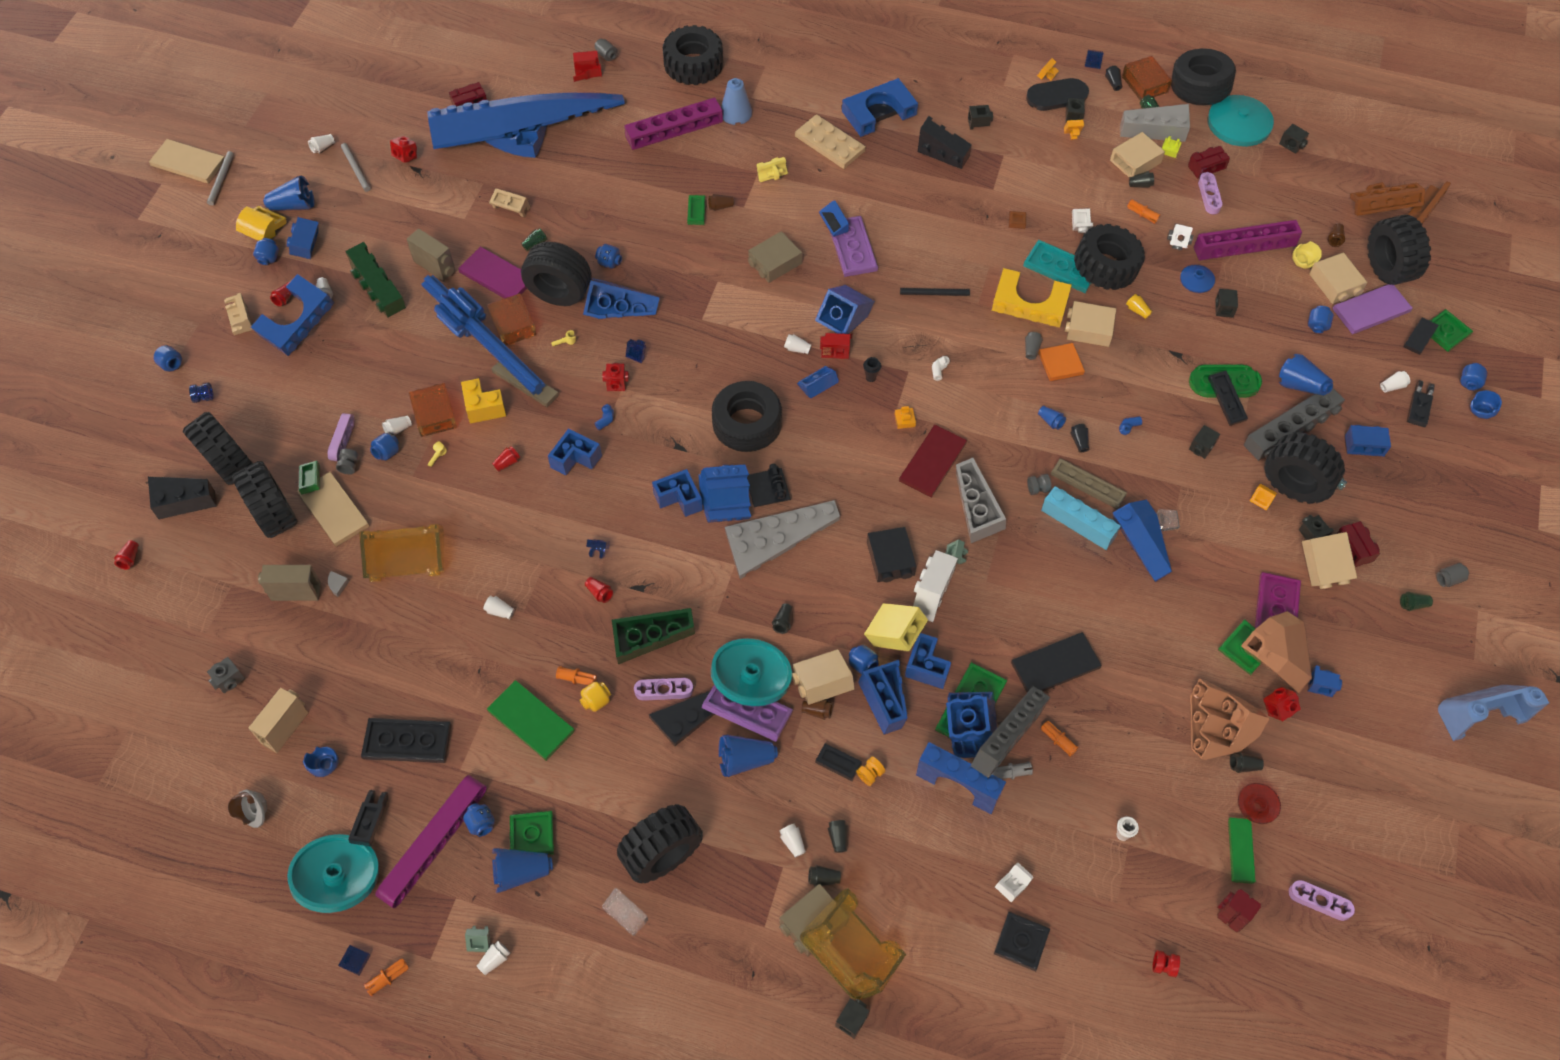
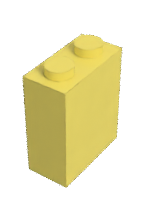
(896, 627)

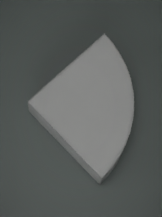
(337, 583)

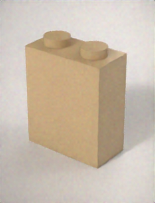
(1137, 155)
(1338, 278)
(1090, 323)
(1329, 560)
(822, 677)
(279, 719)

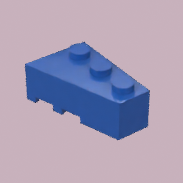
(885, 695)

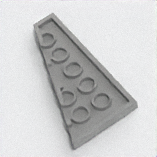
(771, 536)

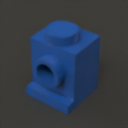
(1324, 682)

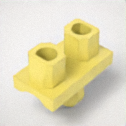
(772, 169)

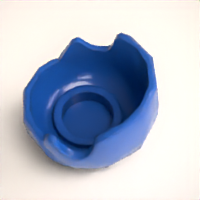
(1486, 404)
(321, 761)

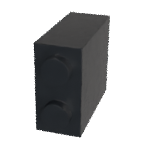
(891, 554)

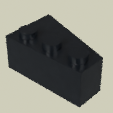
(942, 145)
(179, 495)

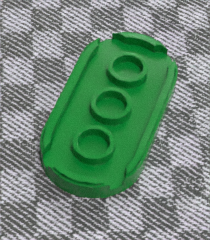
(1243, 378)

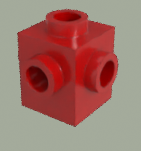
(403, 149)
(615, 377)
(1282, 703)

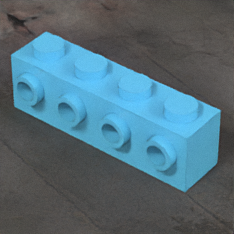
(1080, 517)

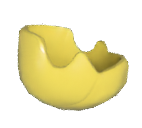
(1306, 255)

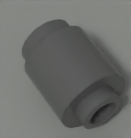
(606, 49)
(1452, 575)

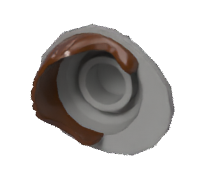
(248, 807)

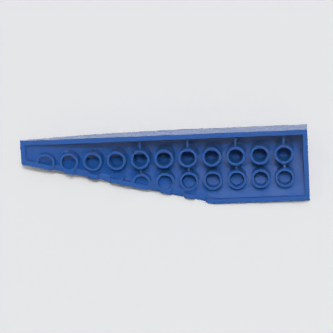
(494, 118)

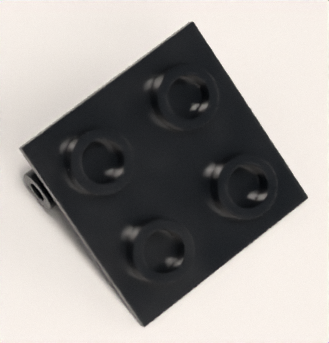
(768, 487)

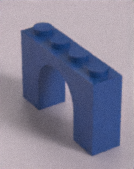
(890, 93)
(289, 336)
(939, 763)

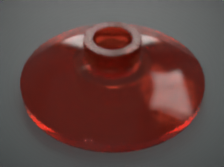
(1264, 796)

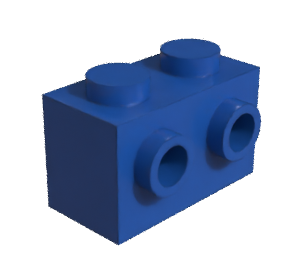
(303, 237)
(1367, 440)

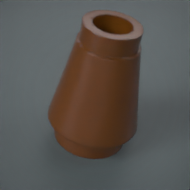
(719, 202)
(1337, 235)
(820, 709)

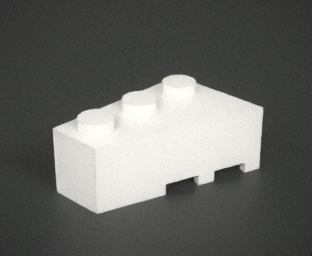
(934, 583)

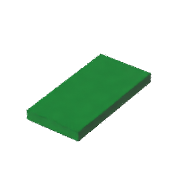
(975, 680)
(530, 720)

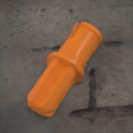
(1143, 211)
(575, 676)
(1059, 738)
(386, 976)

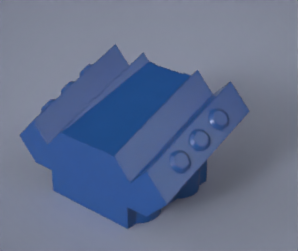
(725, 493)
(970, 721)

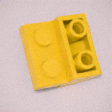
(259, 222)

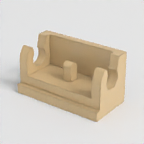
(509, 201)
(238, 314)

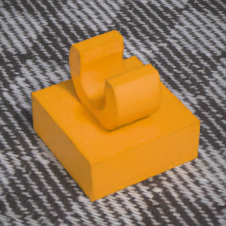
(1048, 70)
(1074, 128)
(905, 417)
(1263, 497)

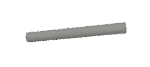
(355, 167)
(219, 180)

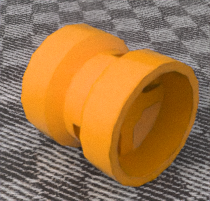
(870, 771)

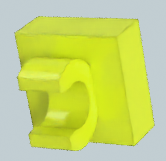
(1171, 147)

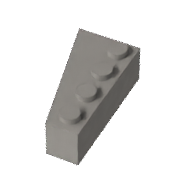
(1157, 122)
(979, 504)

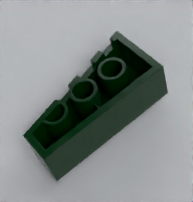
(374, 280)
(649, 632)

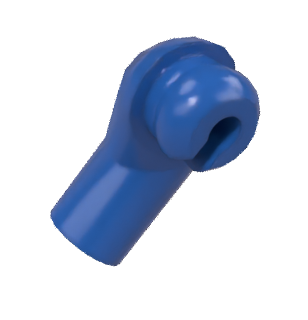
(607, 417)
(1127, 424)

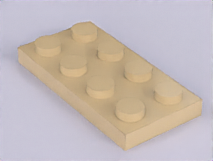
(830, 141)

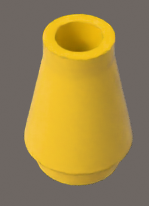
(1139, 306)

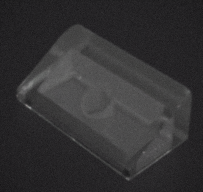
(625, 912)

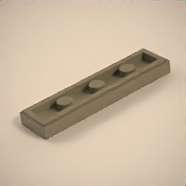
(546, 397)
(1088, 483)

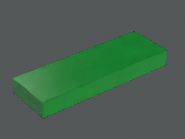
(1241, 850)

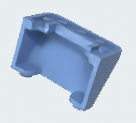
(1465, 710)

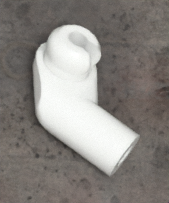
(940, 364)

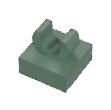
(956, 550)
(477, 939)

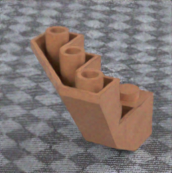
(1282, 648)
(1222, 721)

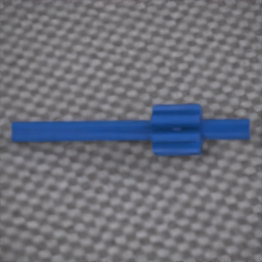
(464, 317)

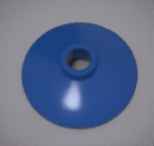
(1197, 278)

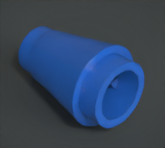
(1052, 417)

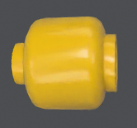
(595, 696)

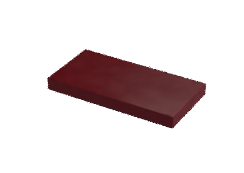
(932, 461)

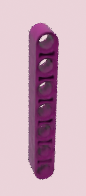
(430, 842)

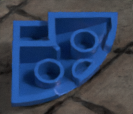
(525, 143)

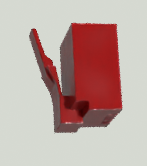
(586, 65)
(835, 345)

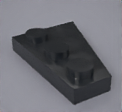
(682, 718)

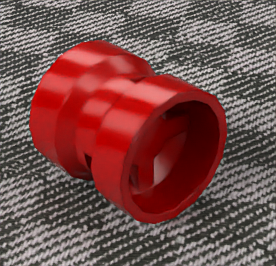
(1166, 963)

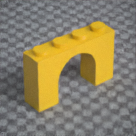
(1046, 312)

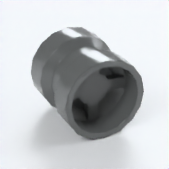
(347, 461)
(1038, 484)

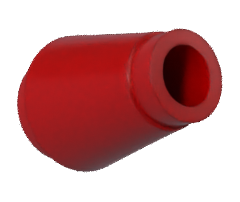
(280, 295)
(506, 458)
(126, 556)
(599, 589)

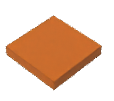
(1061, 362)

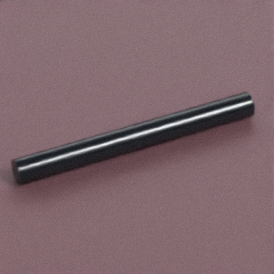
(935, 291)

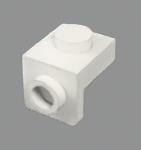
(1081, 220)
(1014, 882)

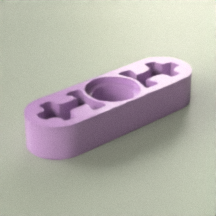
(1207, 199)
(341, 436)
(648, 683)
(1335, 912)

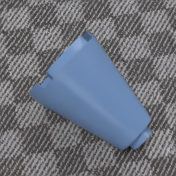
(736, 103)

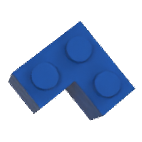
(572, 449)
(680, 489)
(926, 667)

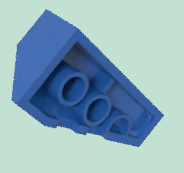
(613, 300)
(1143, 532)

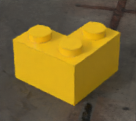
(482, 405)

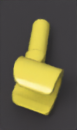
(569, 339)
(440, 451)

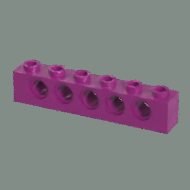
(673, 123)
(1247, 240)

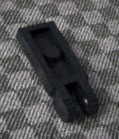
(1420, 405)
(368, 819)

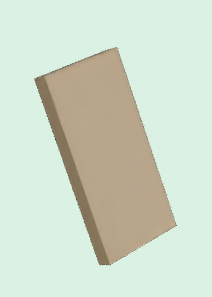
(187, 161)
(334, 510)

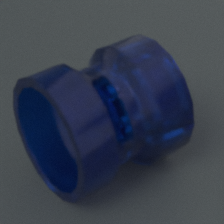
(201, 392)

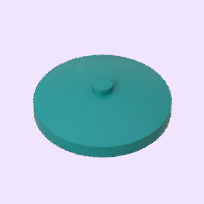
(1240, 120)
(751, 672)
(332, 874)

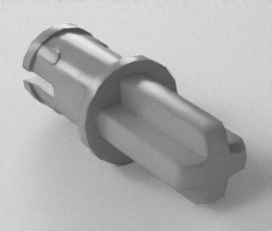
(1013, 770)

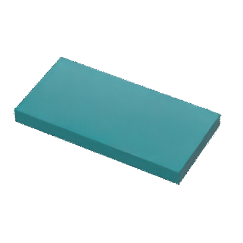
(1056, 265)

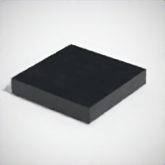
(1022, 941)

